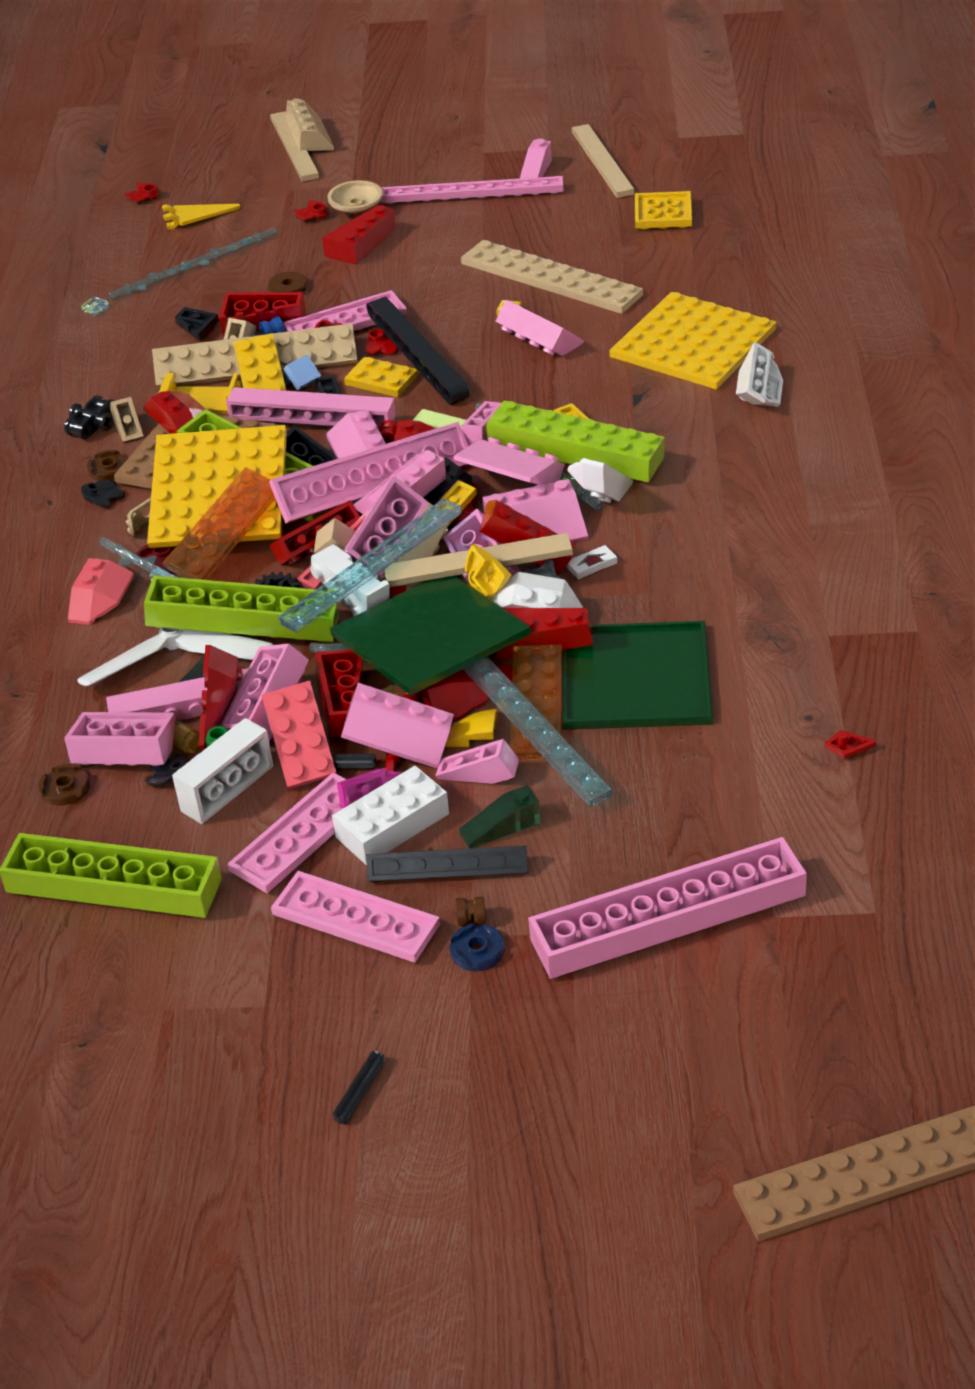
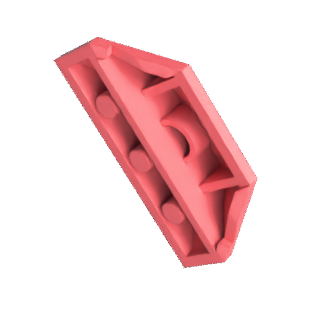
(97, 590)

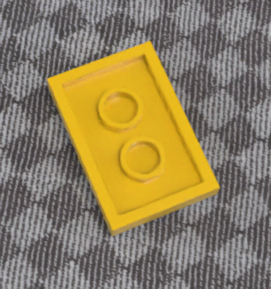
(381, 377)

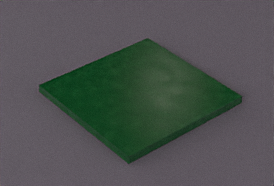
(429, 632)
(638, 677)

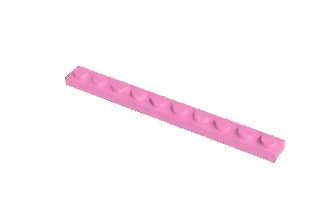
(472, 189)

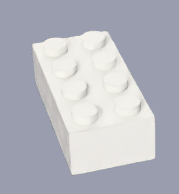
(223, 770)
(391, 814)

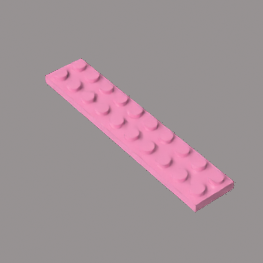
(355, 475)

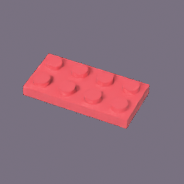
(299, 734)

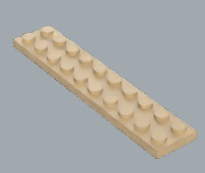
(552, 276)
(218, 359)

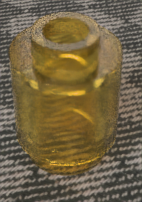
(185, 737)

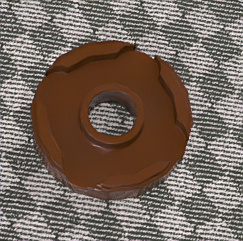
(287, 282)
(106, 464)
(63, 795)

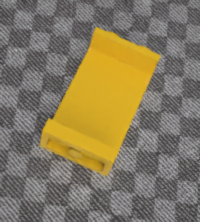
(211, 398)

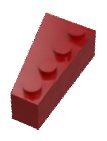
(337, 680)

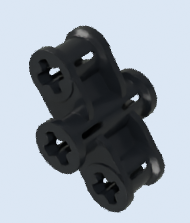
(86, 419)

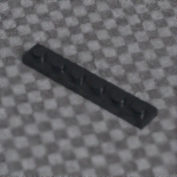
(447, 863)

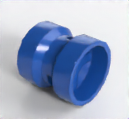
(275, 326)

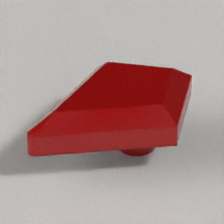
(848, 744)

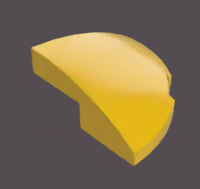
(485, 572)
(473, 727)

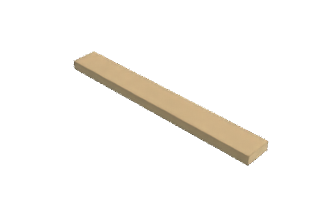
(300, 159)
(603, 161)
(454, 563)

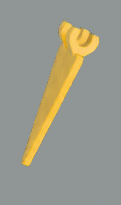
(188, 214)

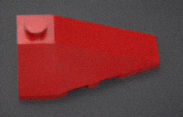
(221, 679)
(458, 693)

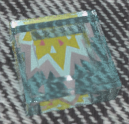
(95, 306)

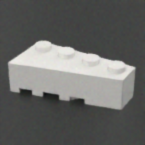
(331, 562)

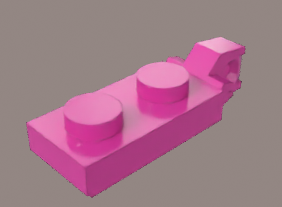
(359, 786)

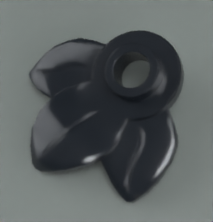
(101, 492)
(164, 773)

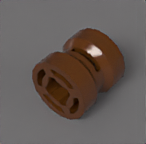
(470, 910)

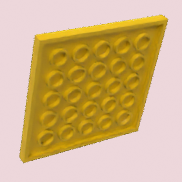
(693, 339)
(199, 466)

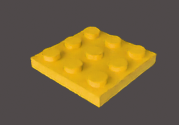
(663, 210)

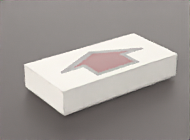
(591, 562)

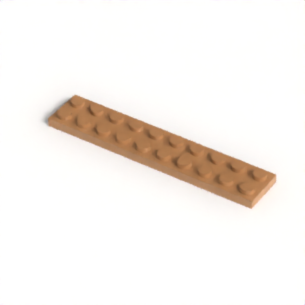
(859, 1175)

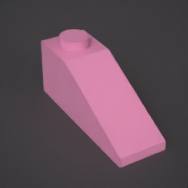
(537, 159)
(475, 426)
(482, 764)

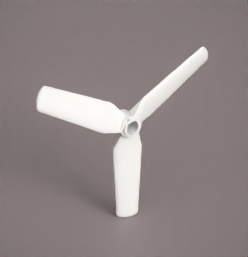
(173, 639)

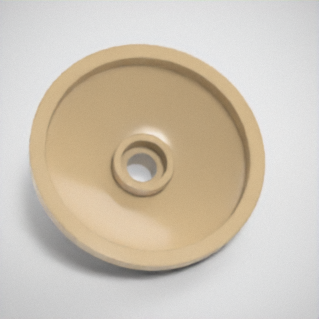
(355, 196)

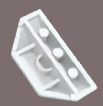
(760, 378)
(600, 480)
(536, 591)

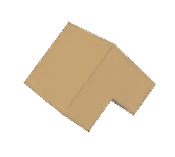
(333, 533)

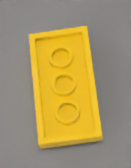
(259, 363)

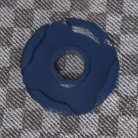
(478, 959)

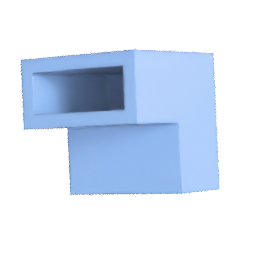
(300, 373)

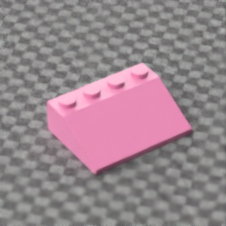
(512, 461)
(549, 505)

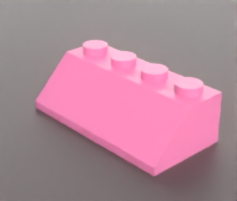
(537, 329)
(354, 434)
(420, 473)
(389, 514)
(468, 533)
(270, 670)
(397, 725)
(121, 738)

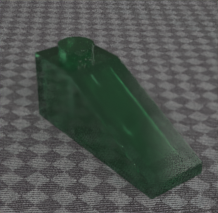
(503, 817)

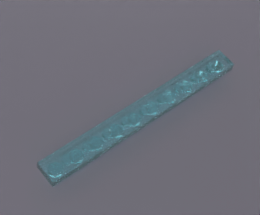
(369, 566)
(539, 732)

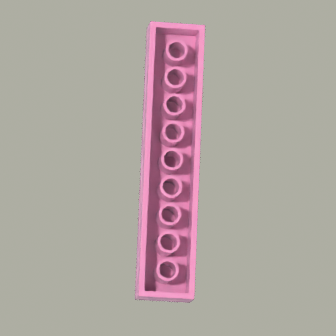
(666, 907)

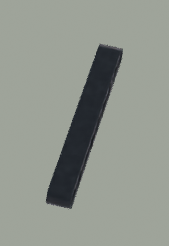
(418, 350)

